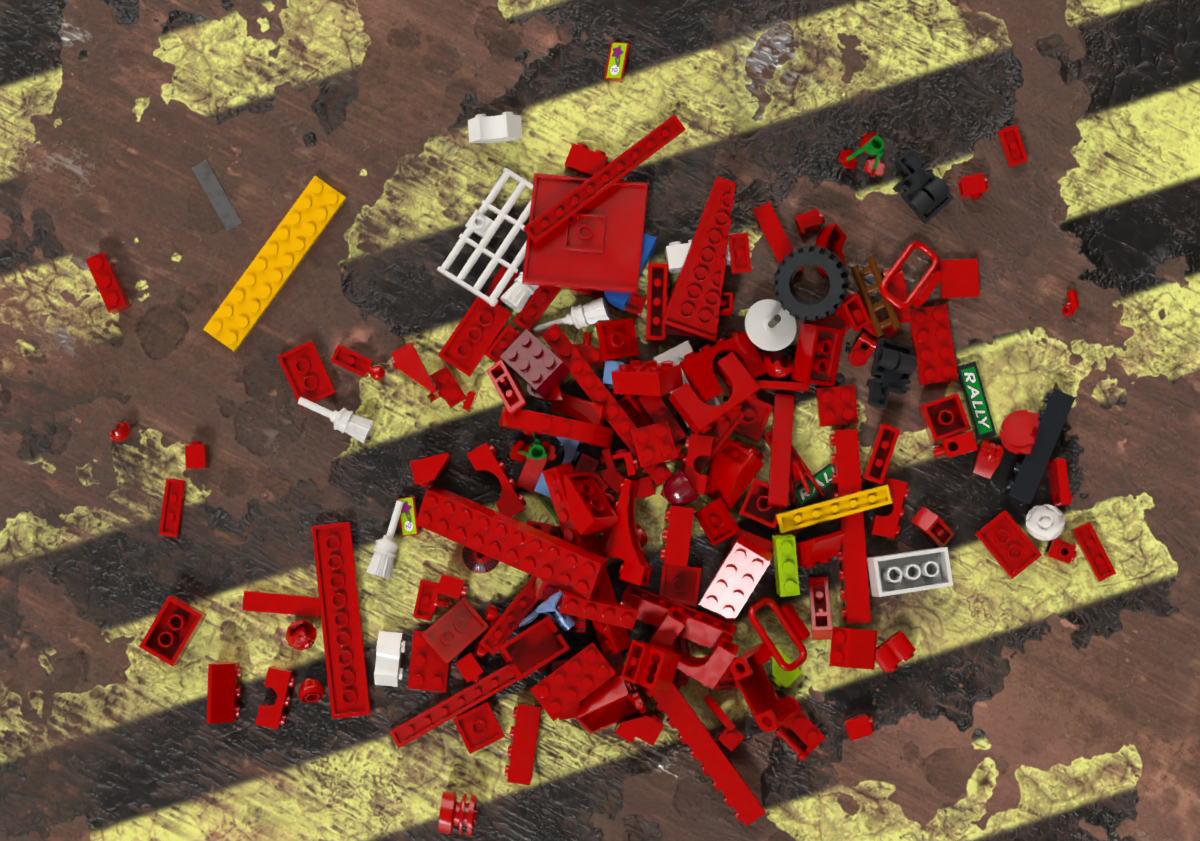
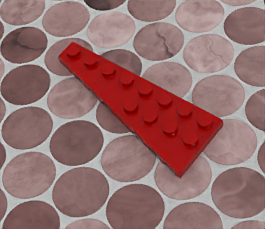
(698, 289)

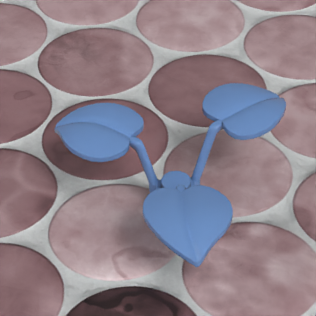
(564, 620)

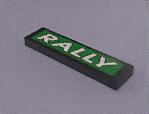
(976, 400)
(824, 480)

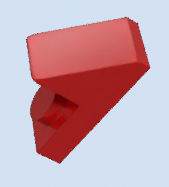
(855, 312)

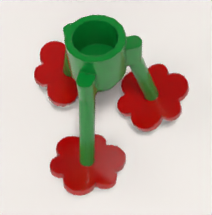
(870, 144)
(535, 450)

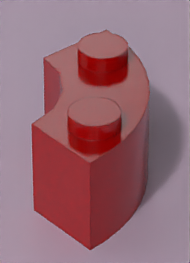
(832, 238)

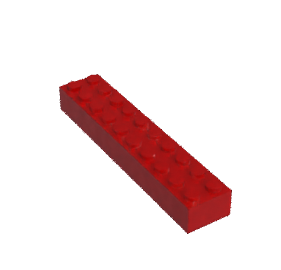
(511, 542)

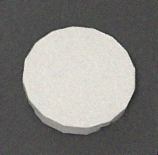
(1045, 522)

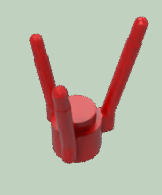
(797, 469)

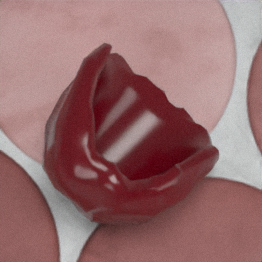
(679, 490)

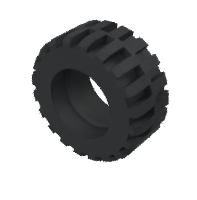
(811, 256)

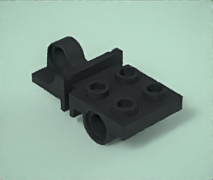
(921, 188)
(891, 369)

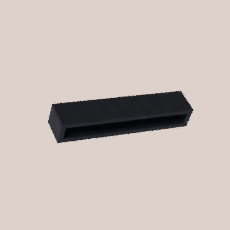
(1031, 467)

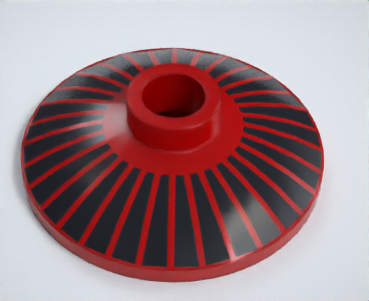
(477, 564)

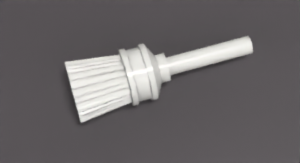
(518, 294)
(580, 316)
(343, 420)
(386, 548)

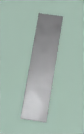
(216, 195)

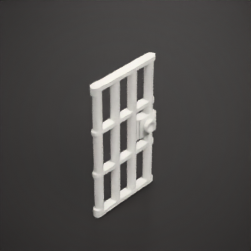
(486, 229)

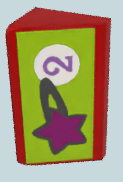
(616, 61)
(408, 517)

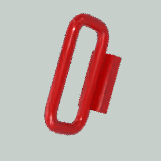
(924, 286)
(792, 624)

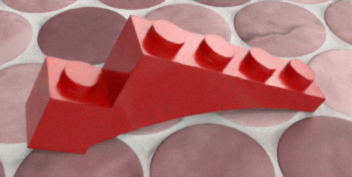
(624, 540)
(593, 609)

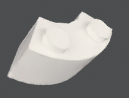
(495, 128)
(388, 659)

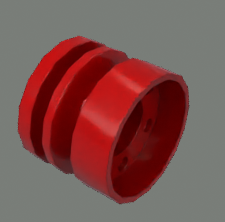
(457, 814)

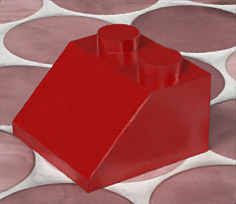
(429, 469)
(818, 549)
(853, 648)

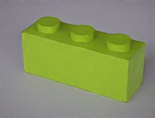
(785, 565)

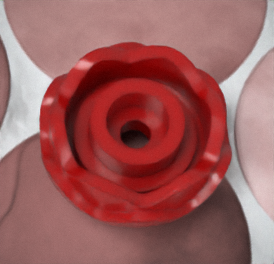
(121, 432)

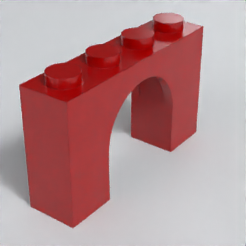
(699, 366)
(700, 415)
(705, 669)

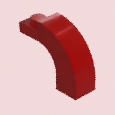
(614, 479)

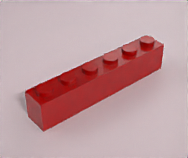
(698, 628)

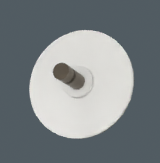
(770, 325)

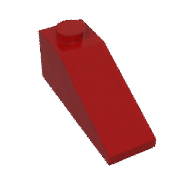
(410, 365)
(507, 386)
(820, 608)

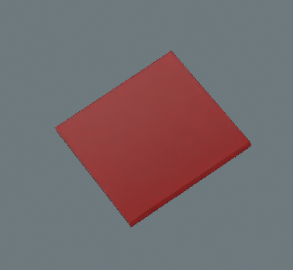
(593, 247)

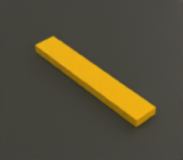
(834, 508)

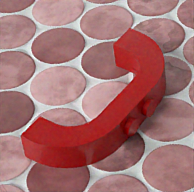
(558, 427)

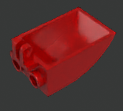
(732, 471)
(610, 704)

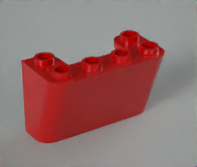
(758, 691)

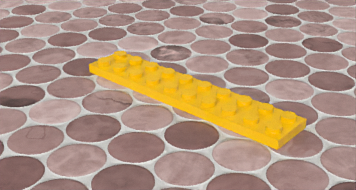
(274, 263)

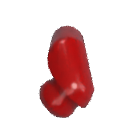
(1072, 304)

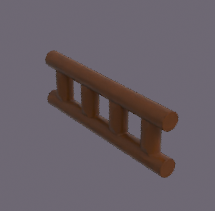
(865, 293)

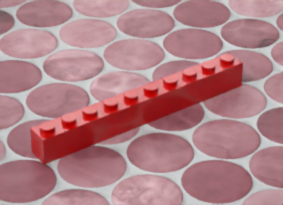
(853, 546)
(611, 637)
(709, 753)

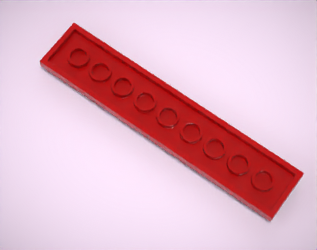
(341, 620)

